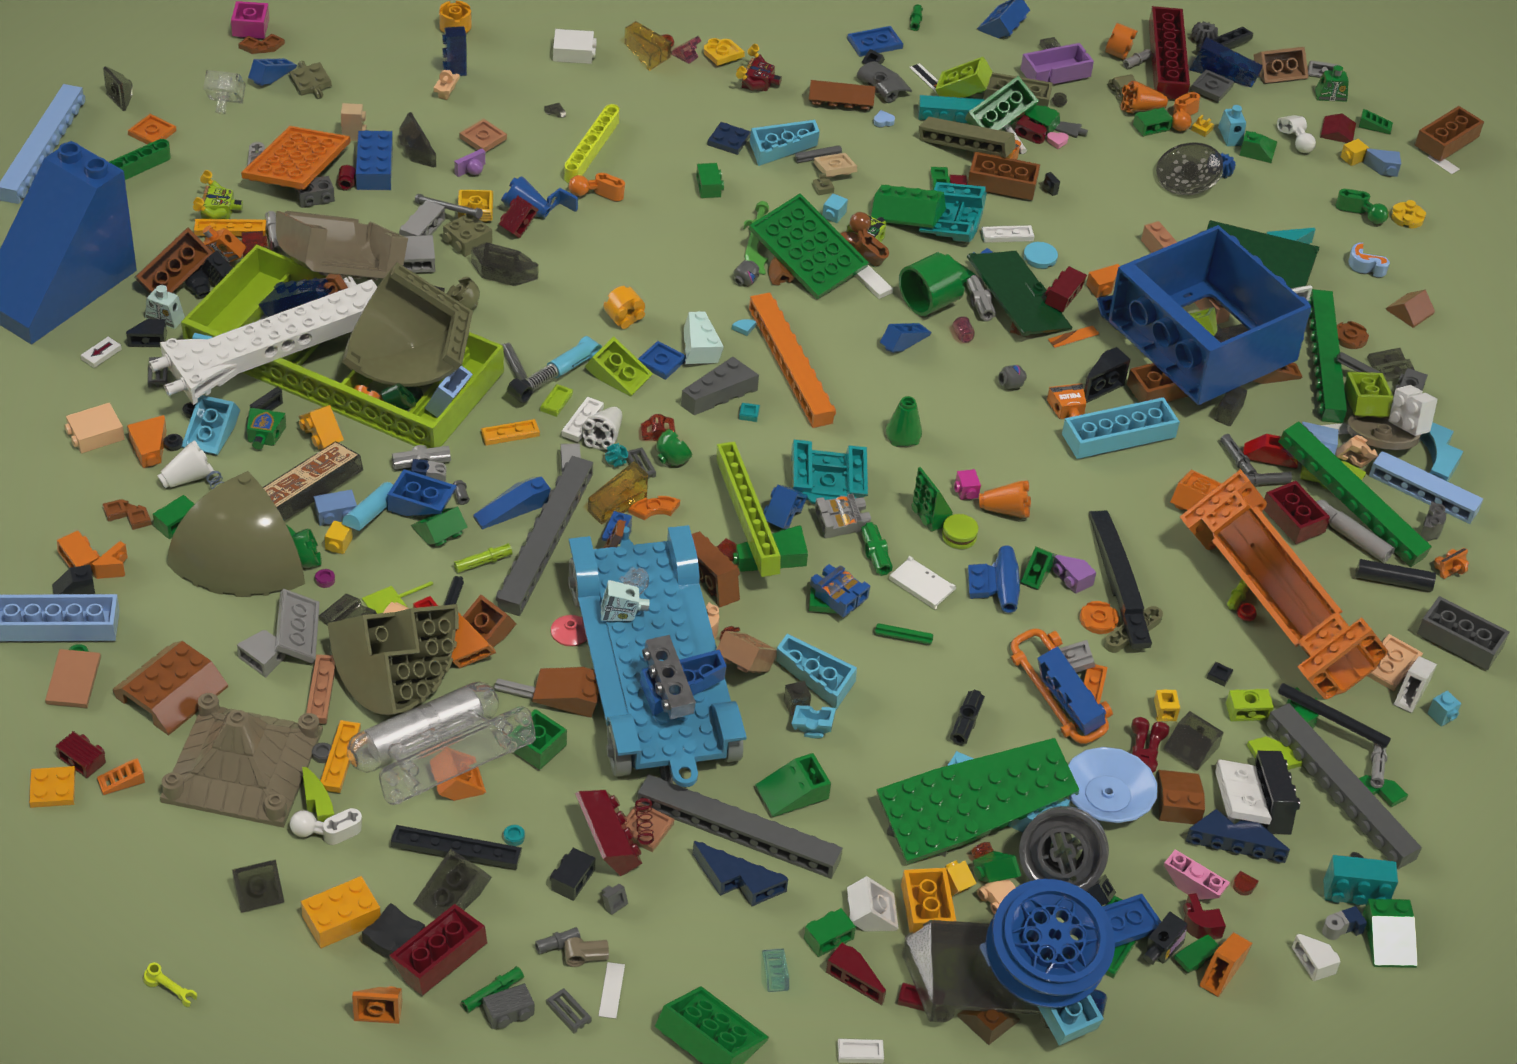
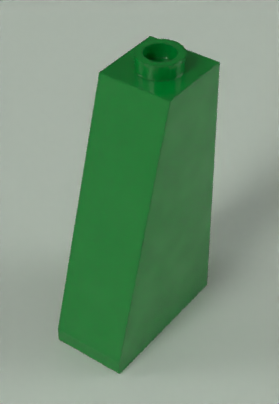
(790, 545)

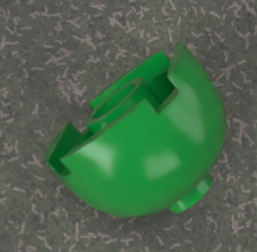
(672, 449)
(306, 548)

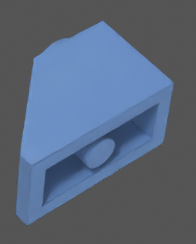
(1383, 161)

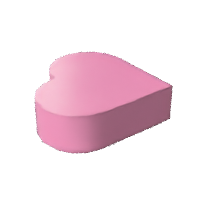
(1057, 139)

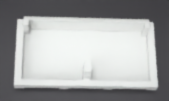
(1242, 792)

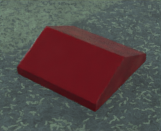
(1338, 128)

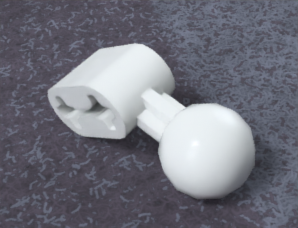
(1297, 124)
(334, 829)

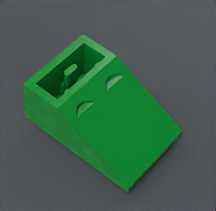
(929, 502)
(794, 785)

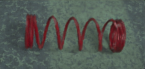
(644, 808)

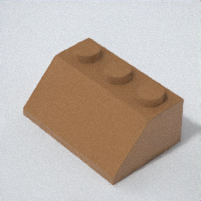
(1282, 64)

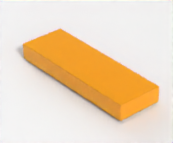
(510, 432)

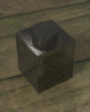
(796, 694)

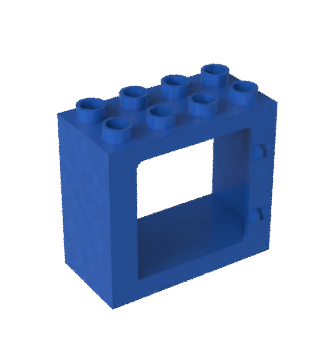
(1213, 265)

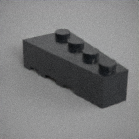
(1277, 790)

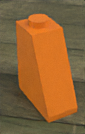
(148, 440)
(470, 645)
(1225, 963)

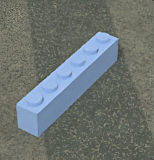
(1425, 487)

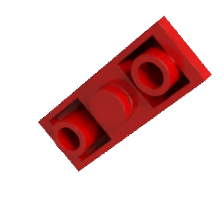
(1269, 450)

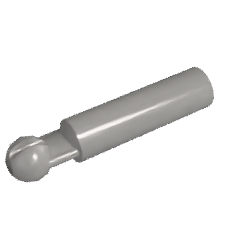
(1357, 533)

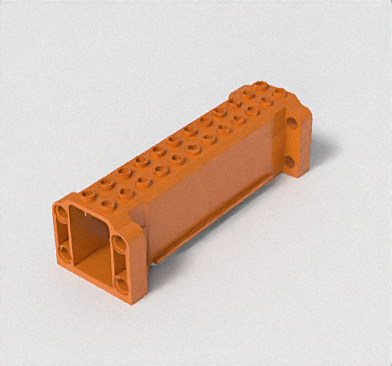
(1295, 599)

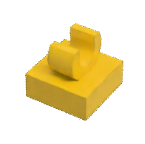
(1202, 126)

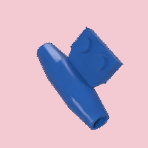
(1002, 579)

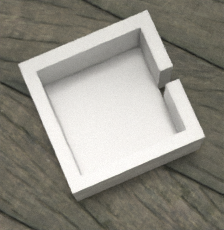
(1413, 410)

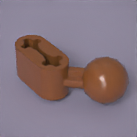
(867, 245)

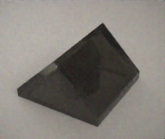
(257, 885)

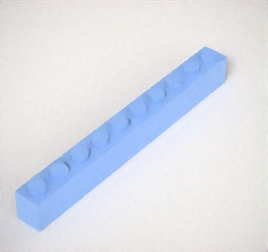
(41, 143)

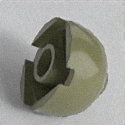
(465, 292)

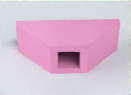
(1194, 878)

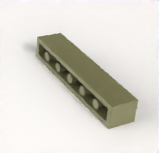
(967, 136)

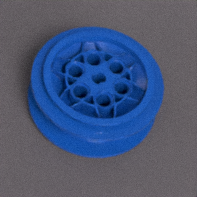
(1019, 962)

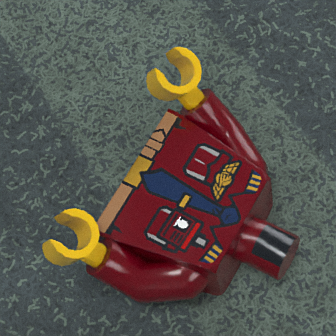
(759, 73)

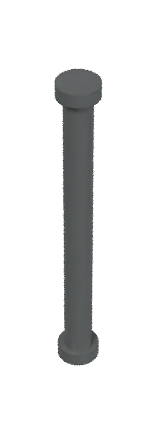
(477, 213)

